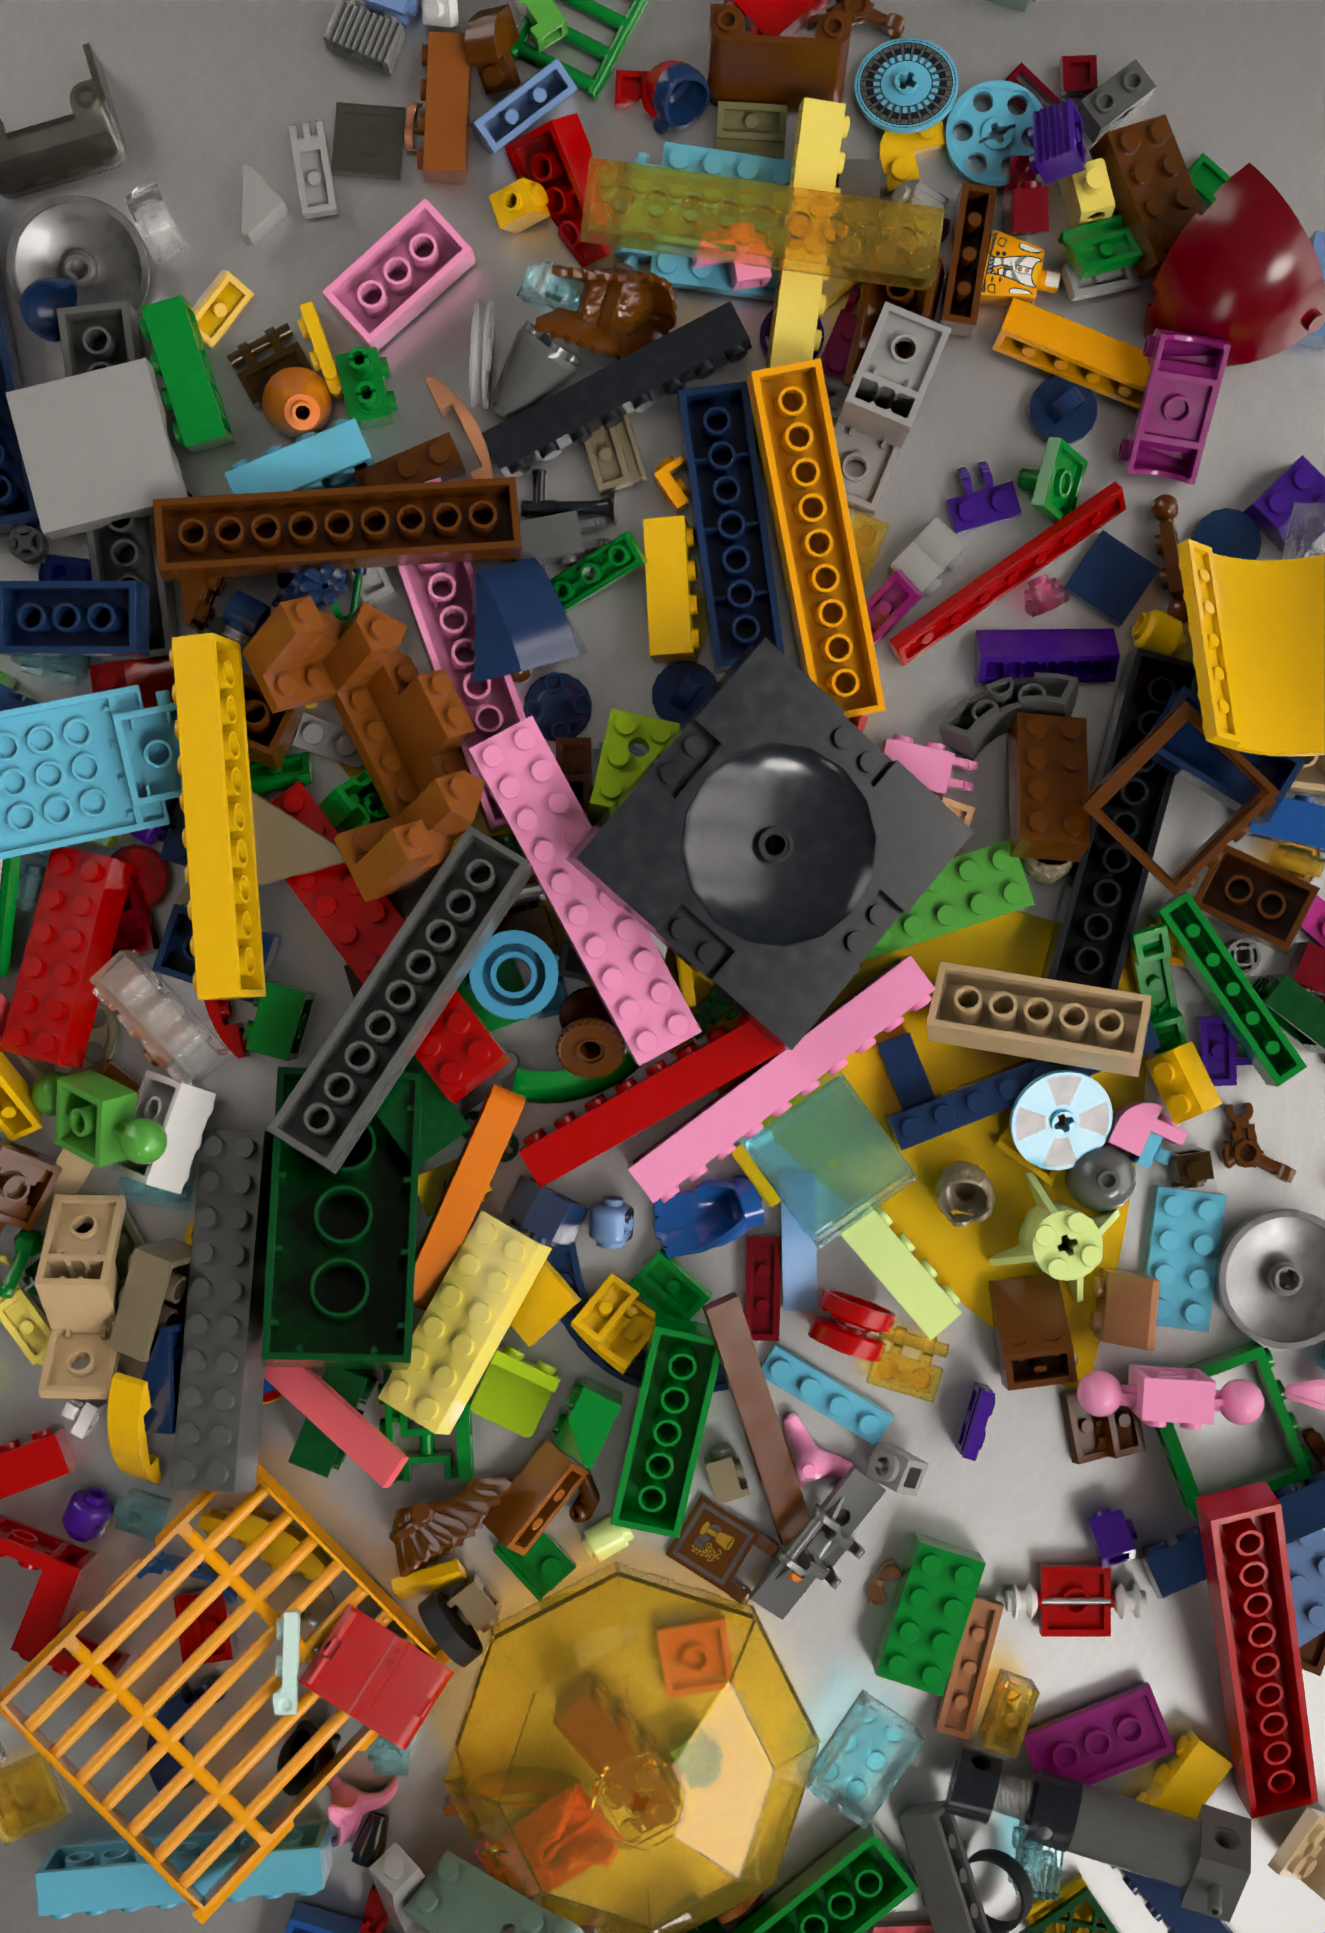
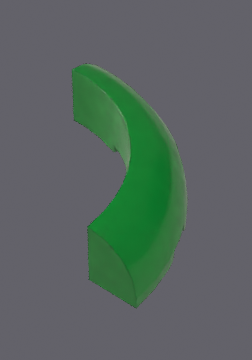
(561, 1086)

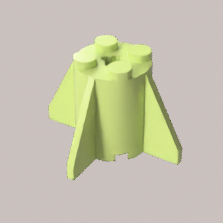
(1042, 1243)

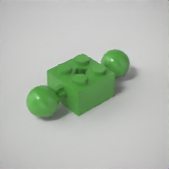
(98, 1118)

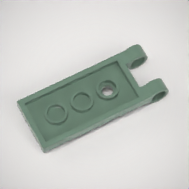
(467, 1900)

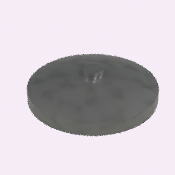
(81, 243)
(1275, 1278)

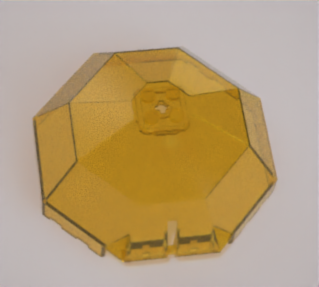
(619, 1696)

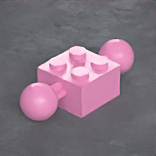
(1170, 1395)

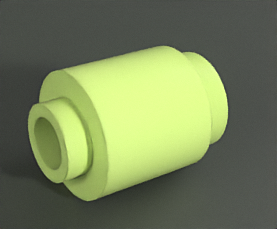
(605, 1539)

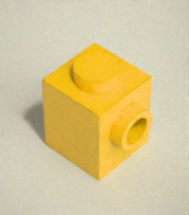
(520, 205)

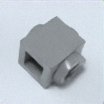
(896, 1469)

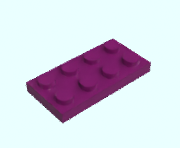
(1101, 1737)

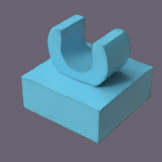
(1152, 1152)

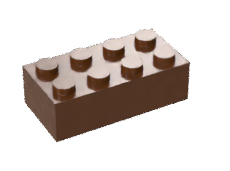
(1149, 186)
(1046, 787)

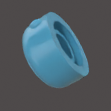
(542, 968)

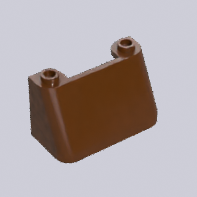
(776, 67)

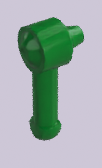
(25, 1245)

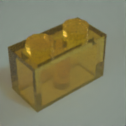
(1008, 1713)

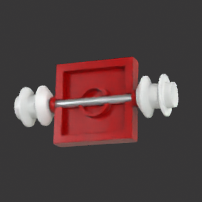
(1075, 1600)

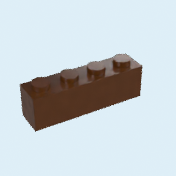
(967, 258)

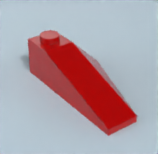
(559, 161)

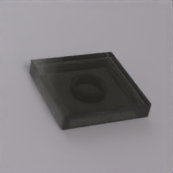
(368, 141)

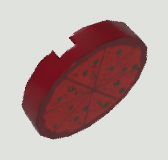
(149, 872)

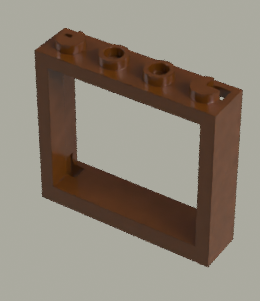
(1211, 851)

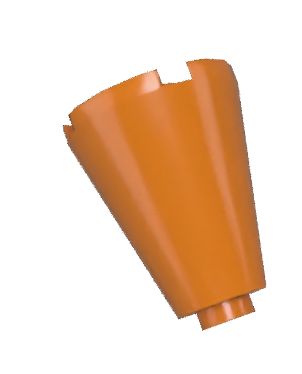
(292, 389)

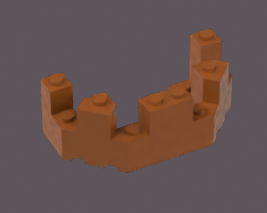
(398, 722)

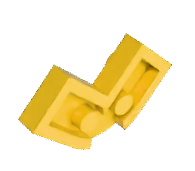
(899, 151)

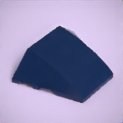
(519, 621)

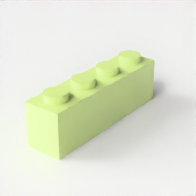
(901, 1272)

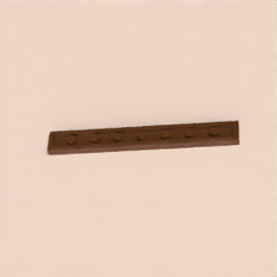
(757, 1415)

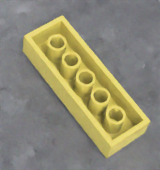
(465, 1323)

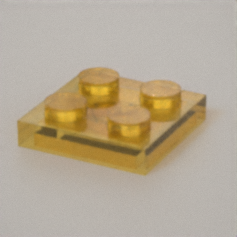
(29, 1798)

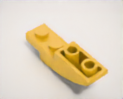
(277, 1549)

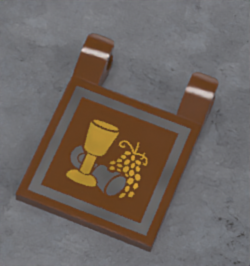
(716, 1544)

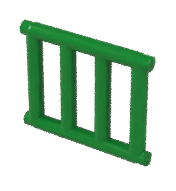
(608, 55)

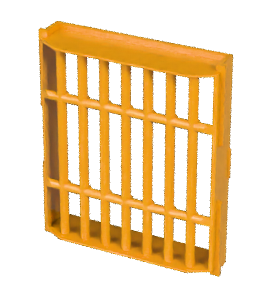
(167, 1739)

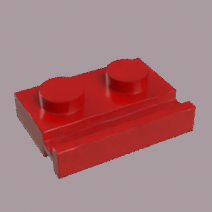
(204, 1626)

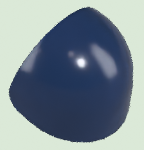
(41, 302)

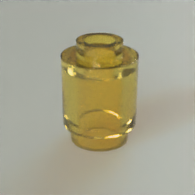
(1297, 860)

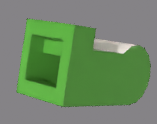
(547, 21)

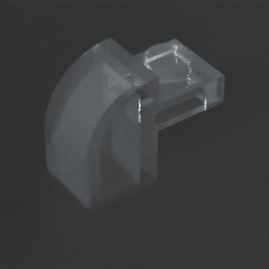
(155, 222)

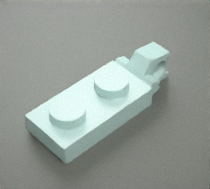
(287, 1665)

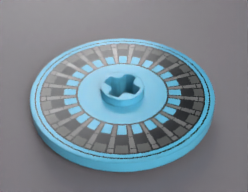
(912, 108)

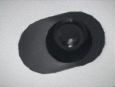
(309, 1771)

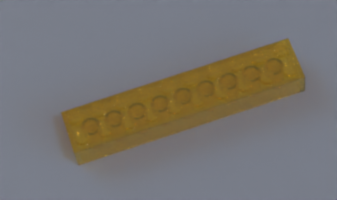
(761, 224)

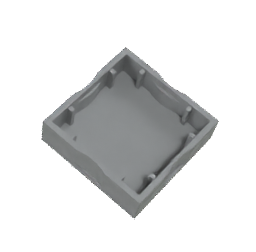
(96, 447)

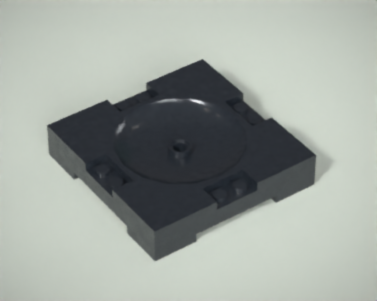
(848, 828)

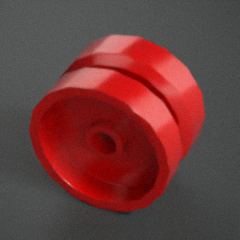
(852, 1325)

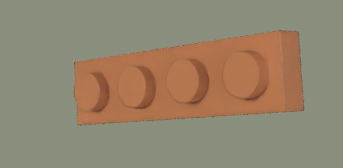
(969, 1669)

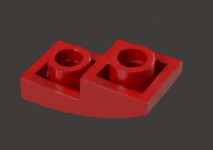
(231, 1034)

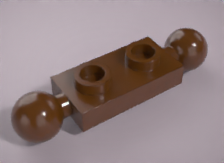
(1165, 509)

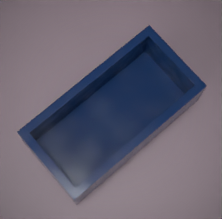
(1204, 767)

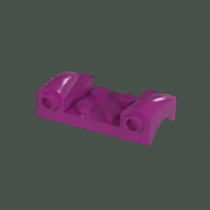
(1175, 405)

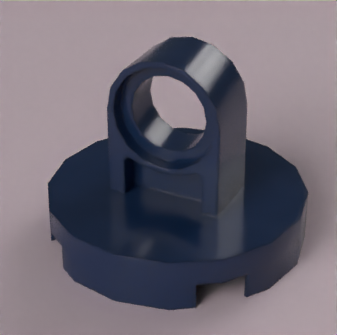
(1062, 410)
(681, 690)

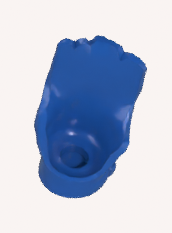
(707, 1216)

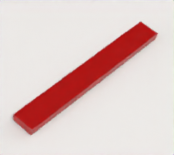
(1008, 574)

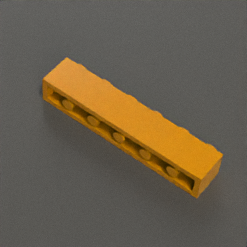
(1073, 352)

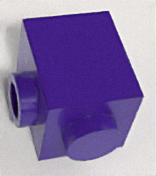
(1112, 1537)

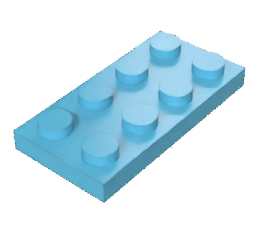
(1184, 1254)

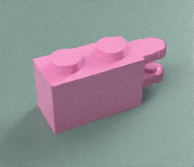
(929, 763)

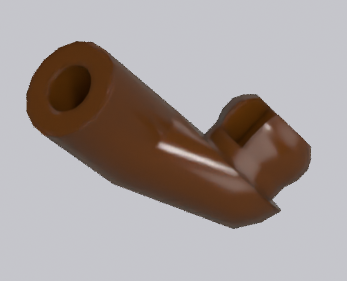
(586, 1500)

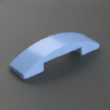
(798, 1266)

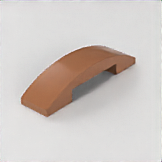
(448, 404)

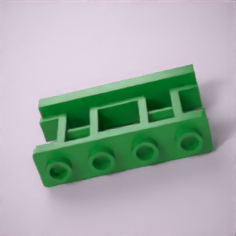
(464, 1441)

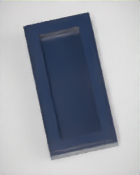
(905, 1070)

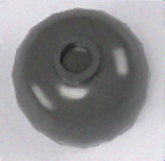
(1102, 1179)

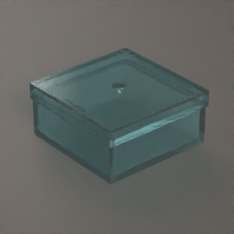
(830, 1161)

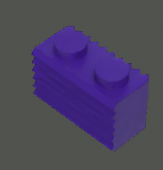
(1057, 141)

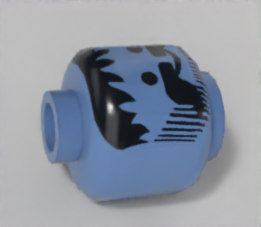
(611, 1222)

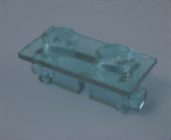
(144, 1194)

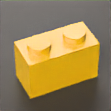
(1183, 1083)

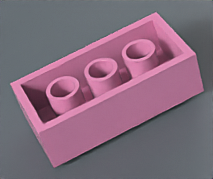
(399, 276)

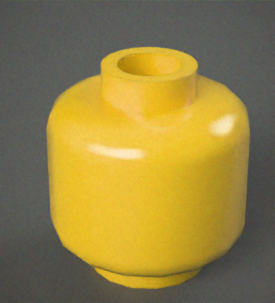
(1158, 633)

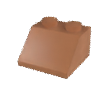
(1125, 1308)

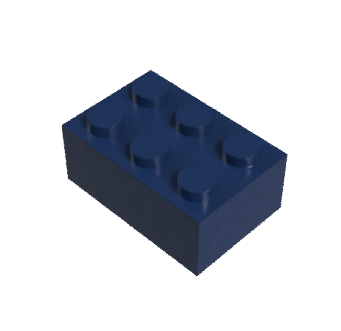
(175, 956)

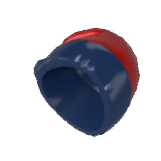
(674, 95)

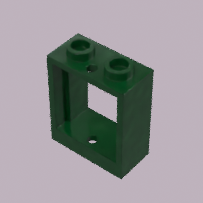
(1294, 1010)

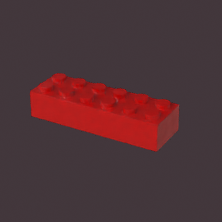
(64, 949)

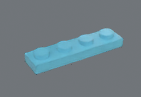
(826, 1394)

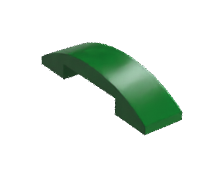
(1154, 977)

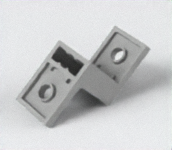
(885, 400)

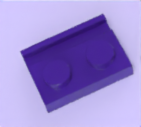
(975, 1420)

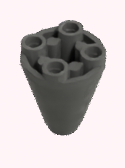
(531, 371)

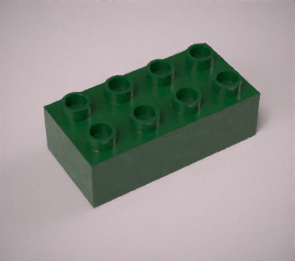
(342, 1250)

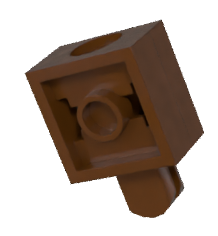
(24, 1184)

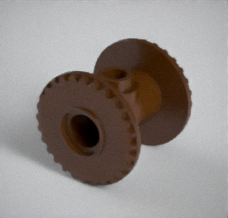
(588, 1038)

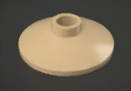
(314, 1613)

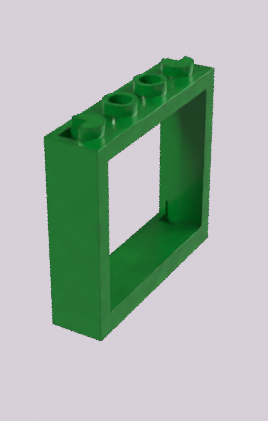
(1286, 1422)

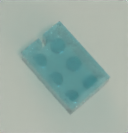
(864, 1759)

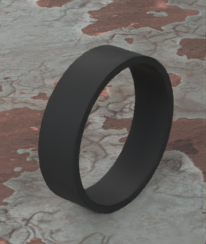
(448, 1630)
(1021, 1880)

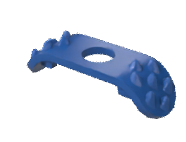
(170, 1562)

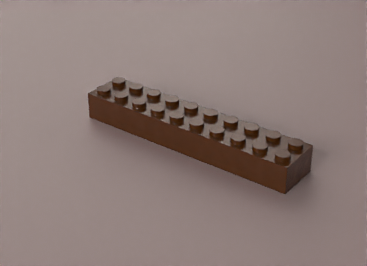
(337, 526)

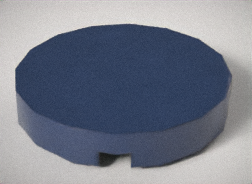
(1229, 534)

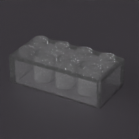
(159, 1017)

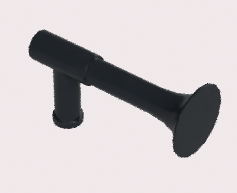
(541, 507)

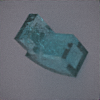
(548, 289)

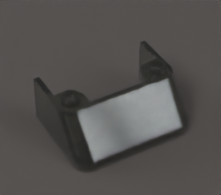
(66, 146)

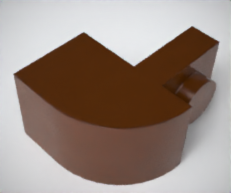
(488, 46)
(575, 761)

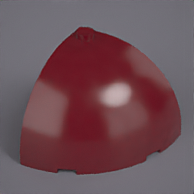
(1241, 274)

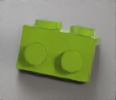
(515, 1391)

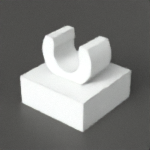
(83, 1414)

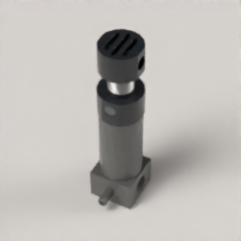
(1199, 1855)

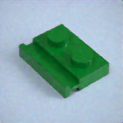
(1100, 247)
(670, 1287)
(541, 1567)

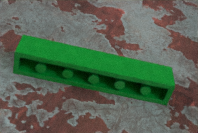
(1228, 990)

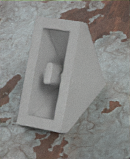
(260, 206)

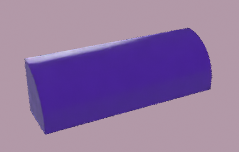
(1020, 653)

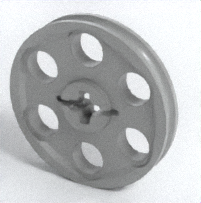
(481, 353)

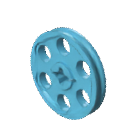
(981, 126)

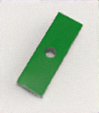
(610, 563)

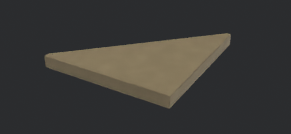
(283, 847)

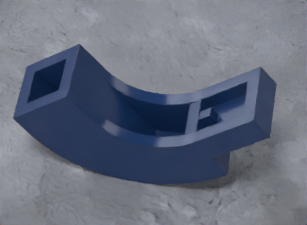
(170, 1713)

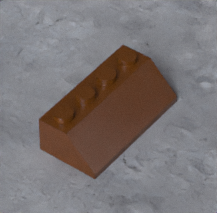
(872, 302)

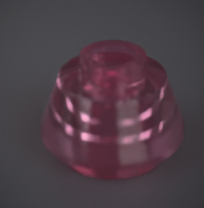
(1044, 595)

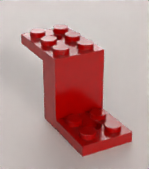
(62, 1579)

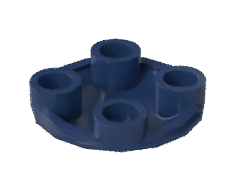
(558, 705)

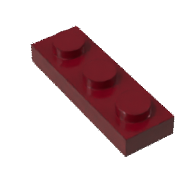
(763, 1286)

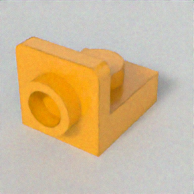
(673, 490)

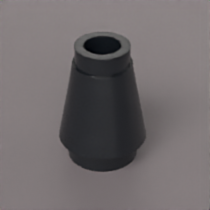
(371, 1840)

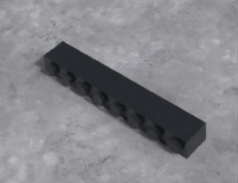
(618, 390)

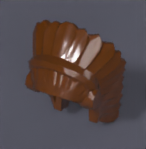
(615, 311)
(435, 1528)

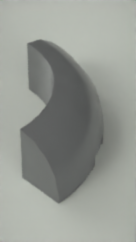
(992, 711)

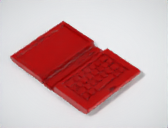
(376, 1677)

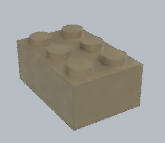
(151, 1296)

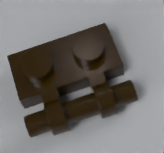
(260, 372)

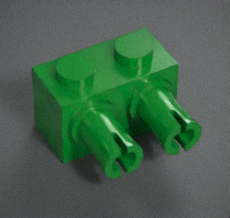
(365, 387)

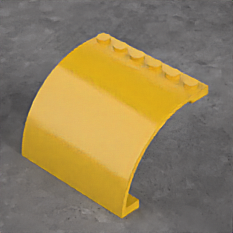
(1257, 649)

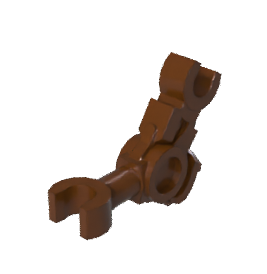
(864, 12)
(1245, 1149)

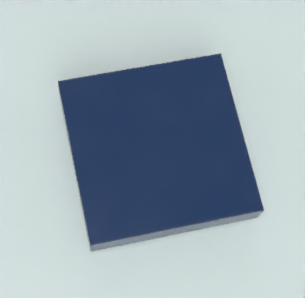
(1111, 578)

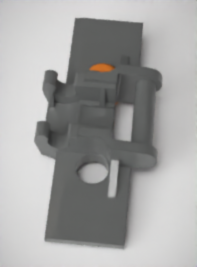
(818, 1545)

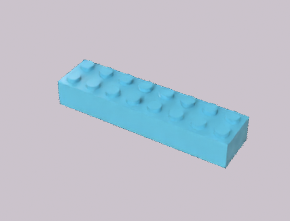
(117, 1877)

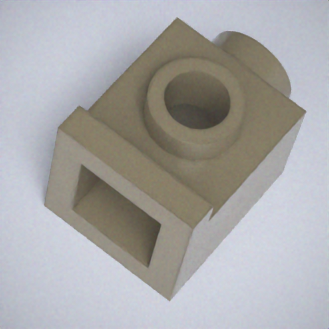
(725, 1475)
(475, 1604)

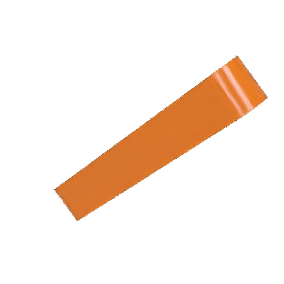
(465, 1191)

